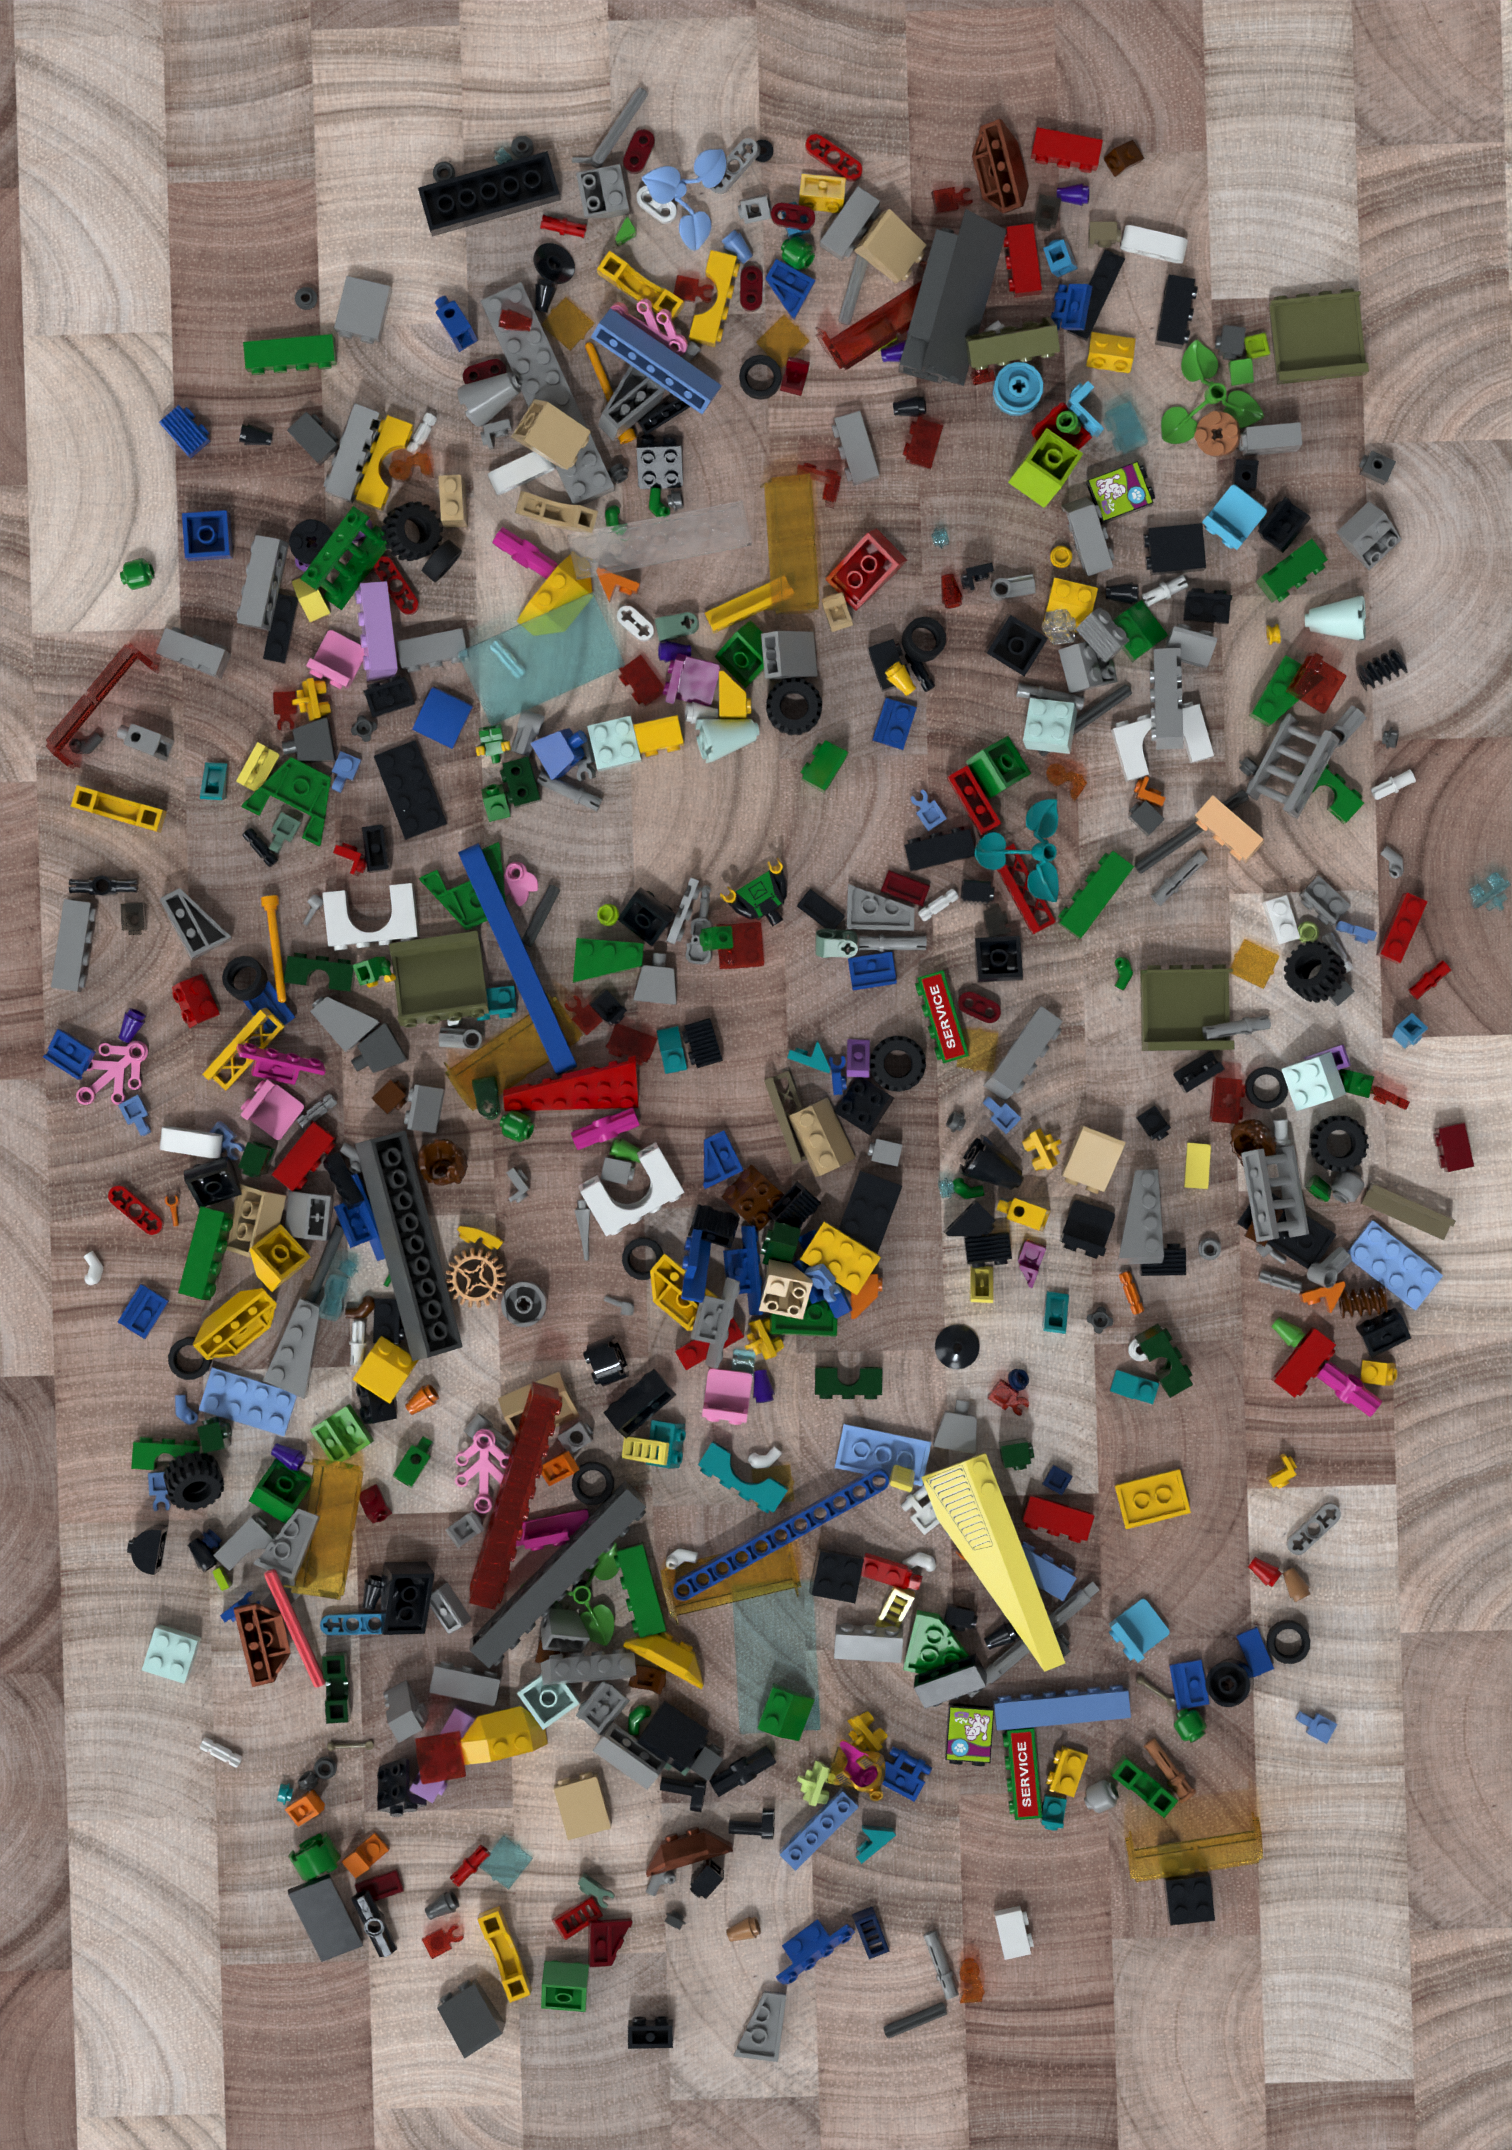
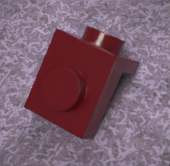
(795, 376)
(374, 1504)

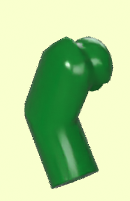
(656, 505)
(611, 516)
(1125, 971)
(965, 1191)
(636, 1717)

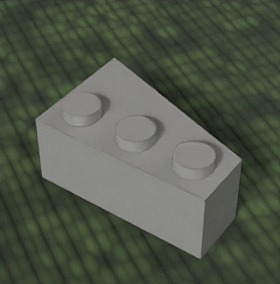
(630, 402)
(1089, 535)
(193, 652)
(193, 926)

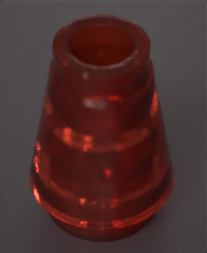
(514, 321)
(950, 592)

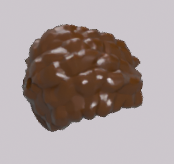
(1250, 1136)
(442, 1162)

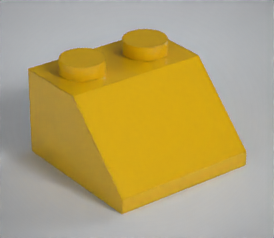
(1074, 597)
(732, 699)
(658, 736)
(277, 1257)
(385, 1369)

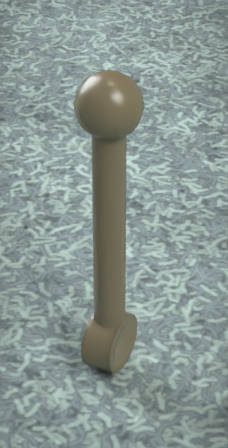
(1170, 1701)
(368, 1745)

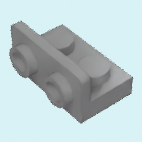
(1324, 901)

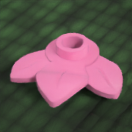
(519, 886)

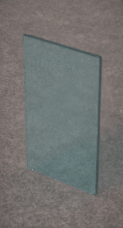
(541, 658)
(778, 1647)

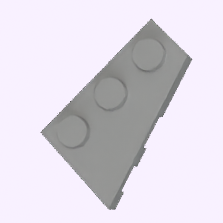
(684, 911)
(875, 912)
(290, 1545)
(764, 2029)

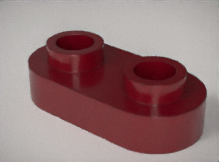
(639, 151)
(793, 215)
(751, 288)
(483, 370)
(979, 1006)

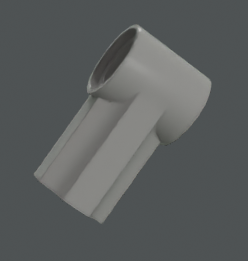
(1014, 587)
(1348, 724)
(528, 728)
(459, 1038)
(1326, 1272)
(480, 1422)

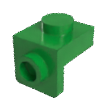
(495, 802)
(716, 938)
(1356, 1083)

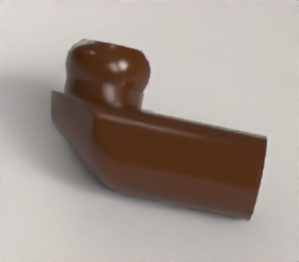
(363, 1309)

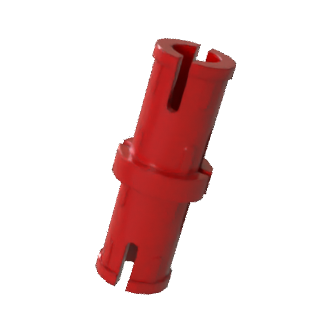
(563, 226)
(1429, 980)
(470, 1865)

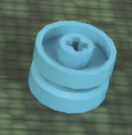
(1017, 375)

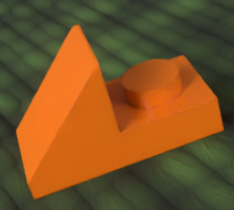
(611, 581)
(1330, 1295)
(559, 1468)
(305, 1807)
(365, 1855)

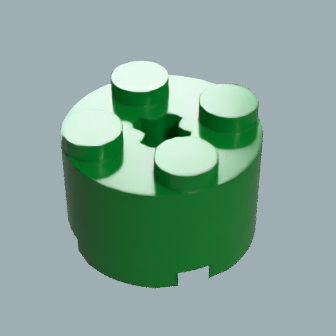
(315, 1857)

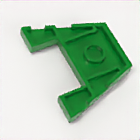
(300, 788)
(462, 900)

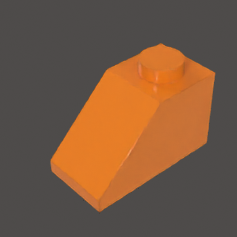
(866, 1296)

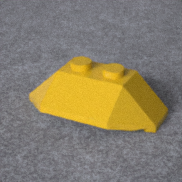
(556, 591)
(667, 1289)
(235, 1324)
(669, 1655)
(502, 1736)

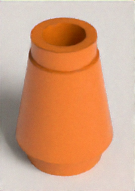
(422, 1399)

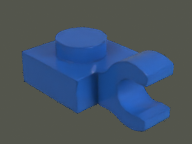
(838, 1081)
(229, 1613)

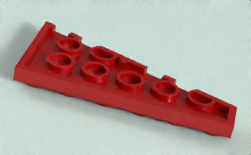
(582, 1089)

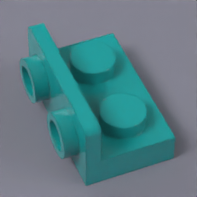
(500, 1001)
(674, 1435)

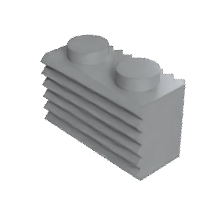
(1102, 634)

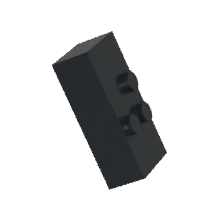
(869, 1210)

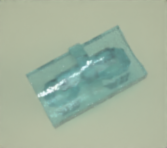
(1480, 897)

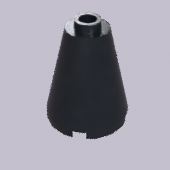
(990, 1165)

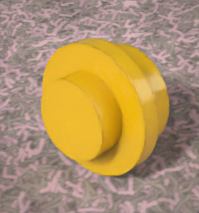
(1061, 556)

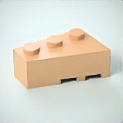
(1228, 829)

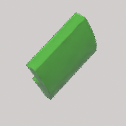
(342, 1434)

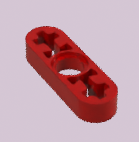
(832, 148)
(400, 603)
(126, 1195)

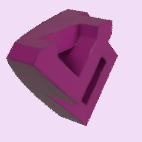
(1030, 1260)

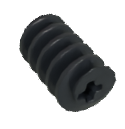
(1380, 669)

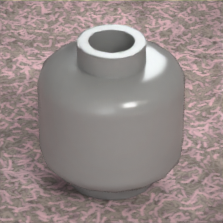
(1347, 1186)
(1101, 1796)

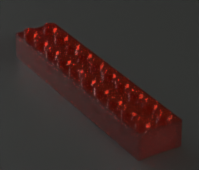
(514, 1495)

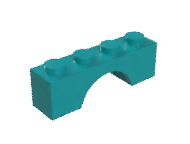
(718, 1463)

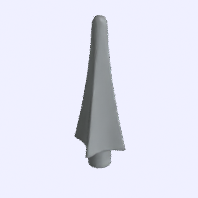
(583, 1216)

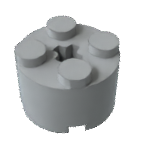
(515, 1313)

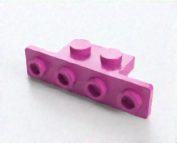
(278, 1066)
(551, 1529)

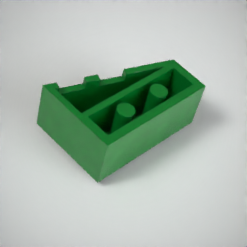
(605, 957)

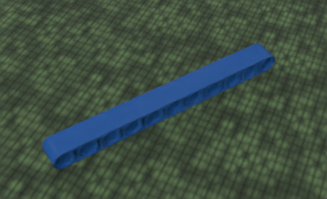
(517, 959)
(774, 1543)

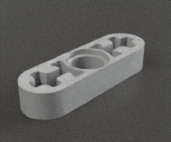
(740, 148)
(1305, 1544)

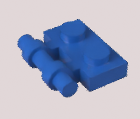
(1076, 306)
(902, 1781)

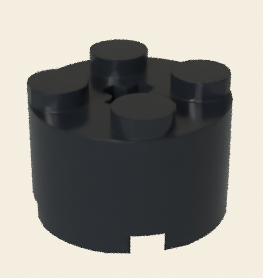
(301, 536)
(606, 1361)
(1238, 1673)

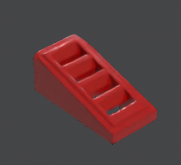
(565, 1934)

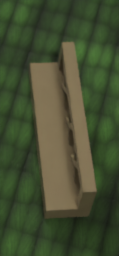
(780, 1113)
(1407, 1211)

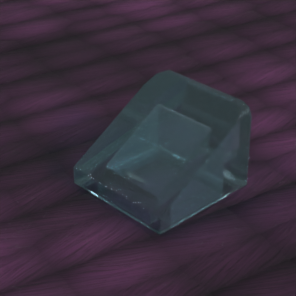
(743, 1361)

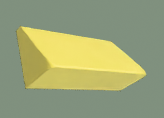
(1197, 1165)

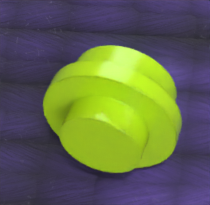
(608, 914)

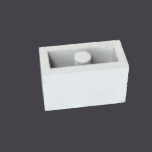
(1281, 920)
(1012, 1932)

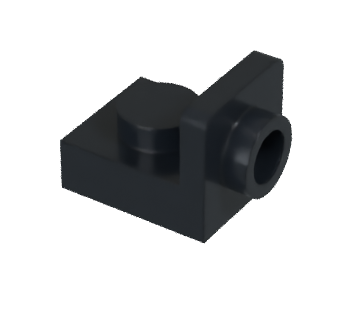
(1154, 1124)

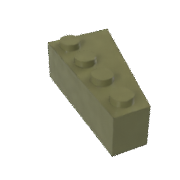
(1013, 344)

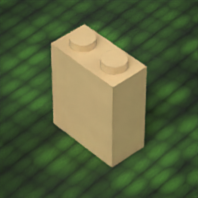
(453, 501)
(582, 1805)

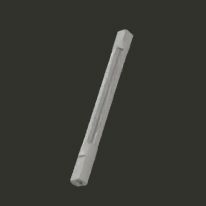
(1056, 1619)

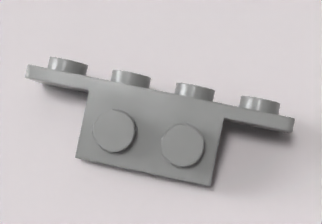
(713, 1321)

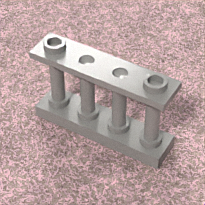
(1303, 783)
(1261, 1198)

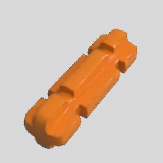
(1131, 1292)

